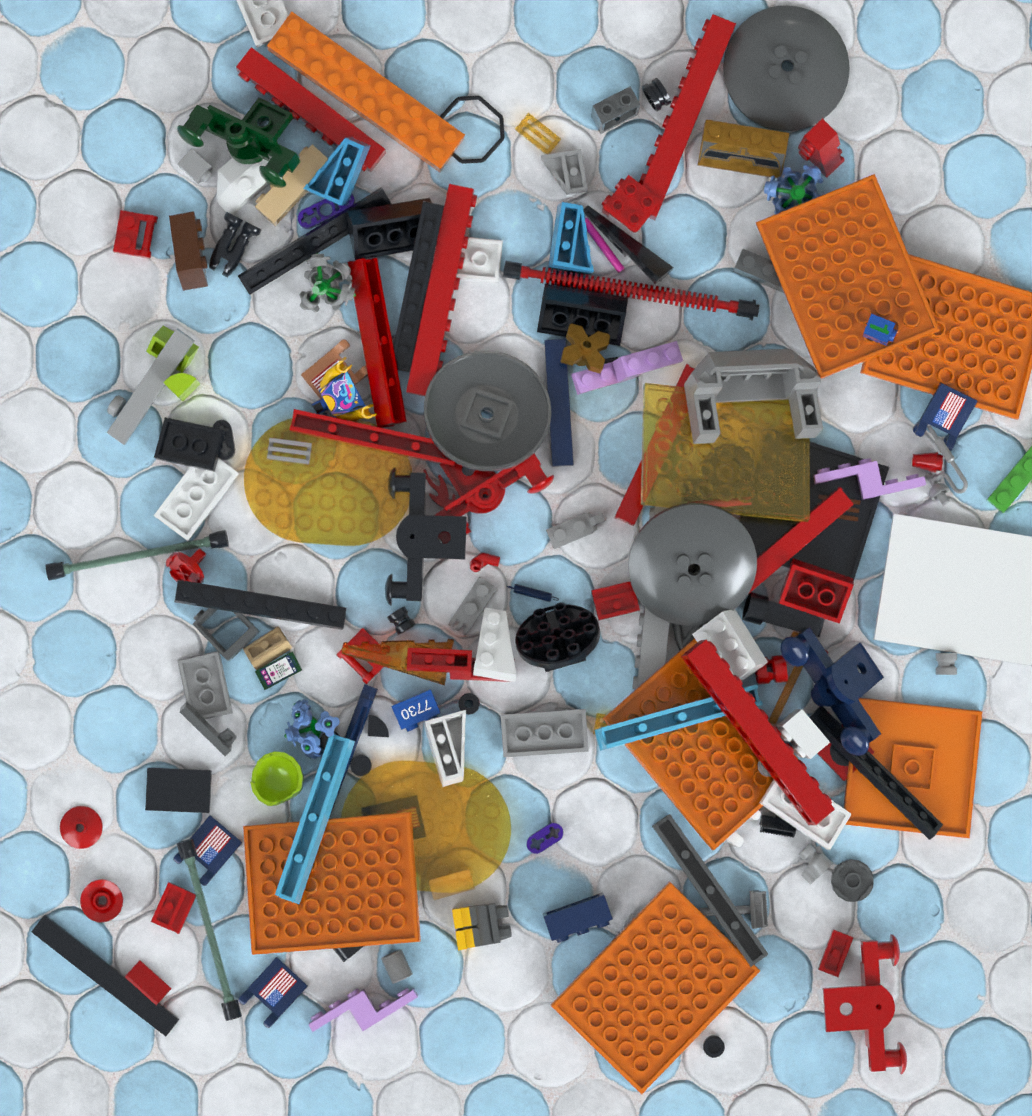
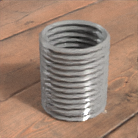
(396, 966)

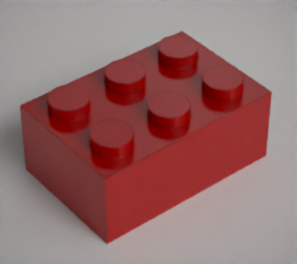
(816, 590)

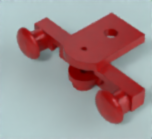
(473, 488)
(864, 1002)

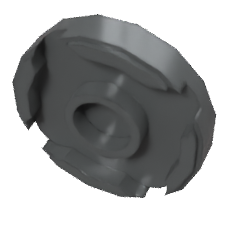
(852, 880)

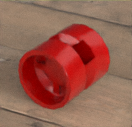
(777, 674)

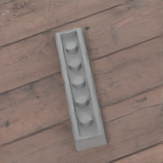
(150, 386)

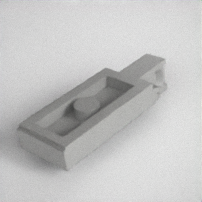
(574, 529)

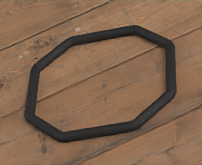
(501, 119)

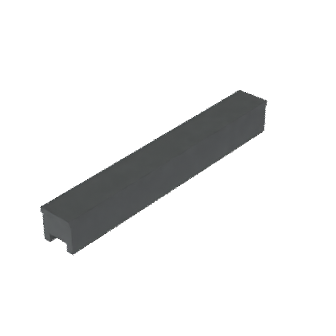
(710, 890)

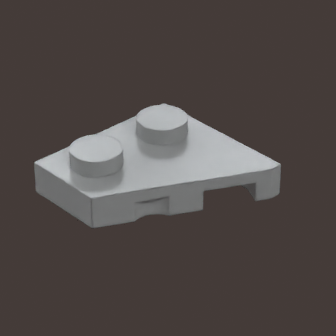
(567, 170)

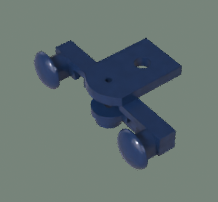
(838, 685)

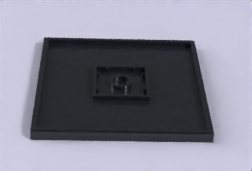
(843, 541)

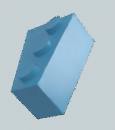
(340, 172)

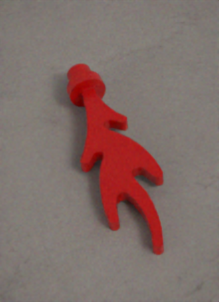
(443, 496)

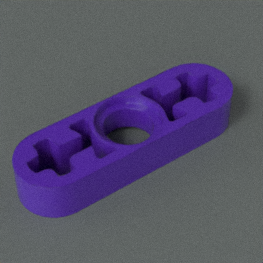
(314, 222)

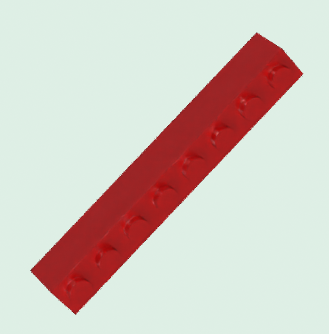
(304, 105)

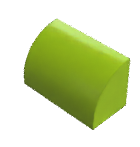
(160, 339)
(182, 384)

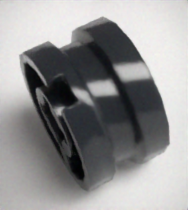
(656, 94)

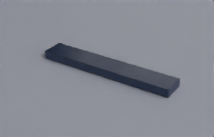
(560, 404)

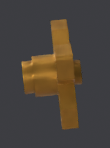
(585, 349)

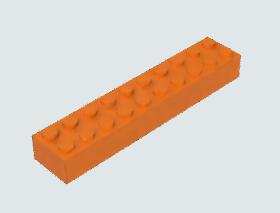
(365, 92)

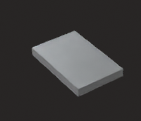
(205, 684)

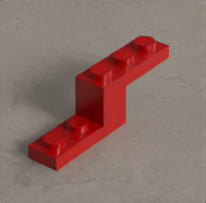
(457, 662)

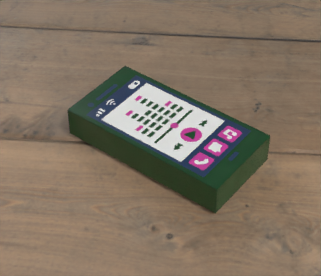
(278, 670)

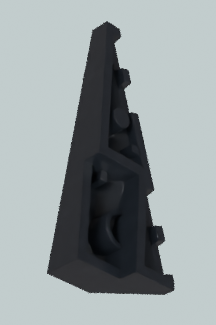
(651, 264)

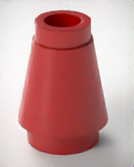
(928, 461)

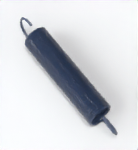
(534, 593)

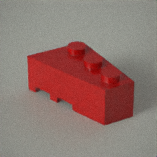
(821, 148)

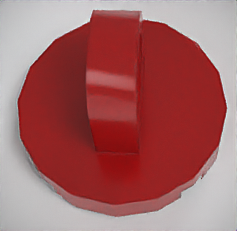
(186, 567)

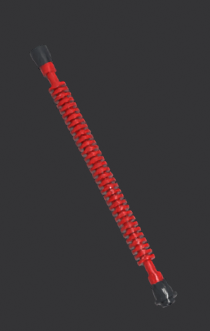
(741, 308)

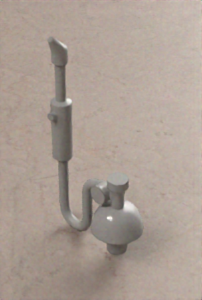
(939, 490)

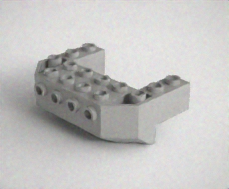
(752, 377)

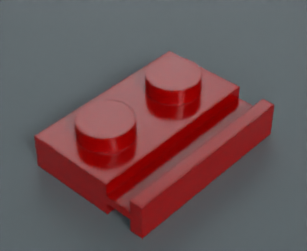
(615, 600)
(173, 908)

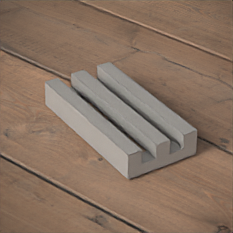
(292, 451)

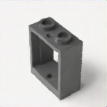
(621, 105)
(234, 649)

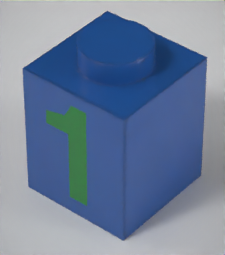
(880, 330)

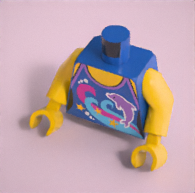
(341, 395)

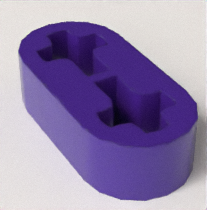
(541, 834)

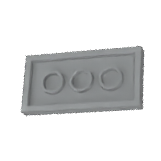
(544, 733)

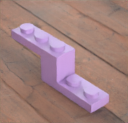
(628, 367)
(869, 479)
(362, 1008)

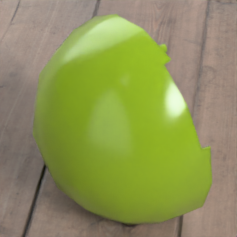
(276, 778)

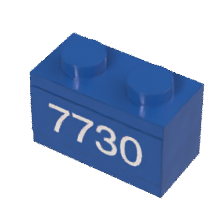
(415, 710)

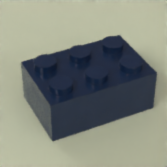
(578, 917)

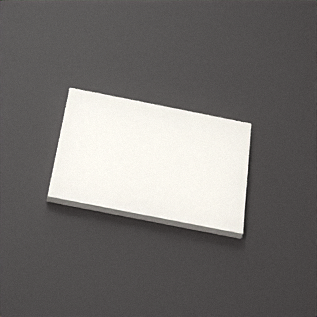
(957, 590)

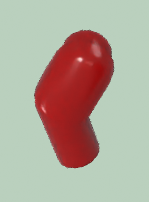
(482, 560)

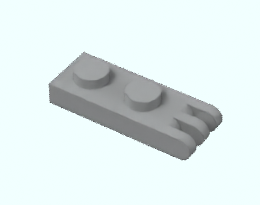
(473, 605)

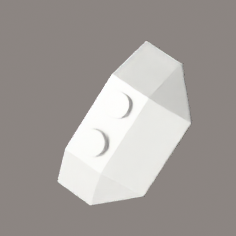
(239, 184)

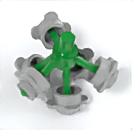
(321, 284)

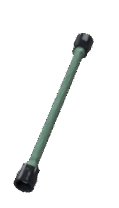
(214, 540)
(230, 1006)

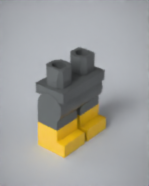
(487, 926)

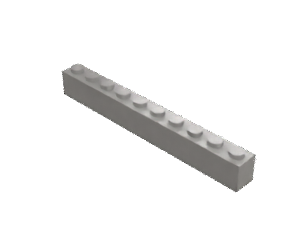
(653, 638)

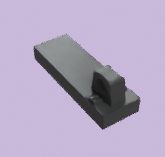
(221, 741)

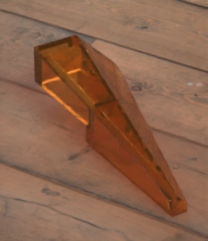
(394, 656)

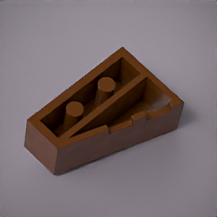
(188, 250)

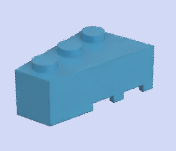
(570, 241)

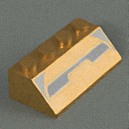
(743, 149)

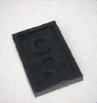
(189, 444)
(178, 790)

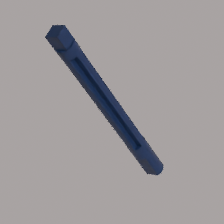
(358, 721)

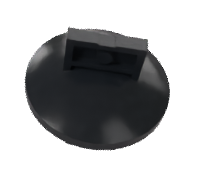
(557, 636)

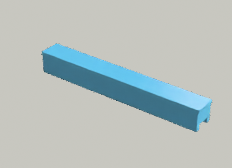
(662, 721)
(314, 818)

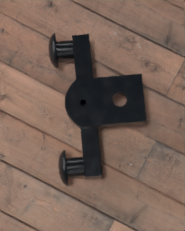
(426, 532)

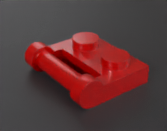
(128, 234)
(361, 636)

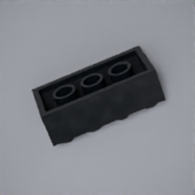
(384, 228)
(583, 308)

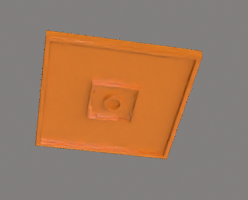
(930, 755)

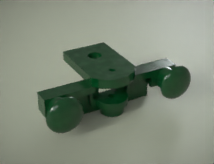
(246, 138)

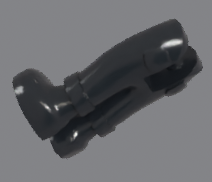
(237, 251)

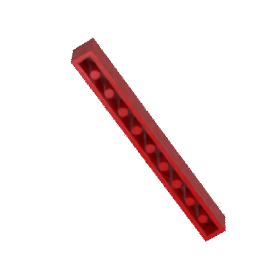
(686, 107)
(441, 286)
(758, 732)

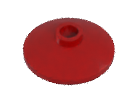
(92, 827)
(90, 900)

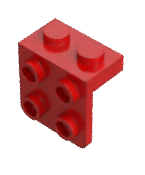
(630, 204)

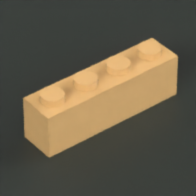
(280, 201)

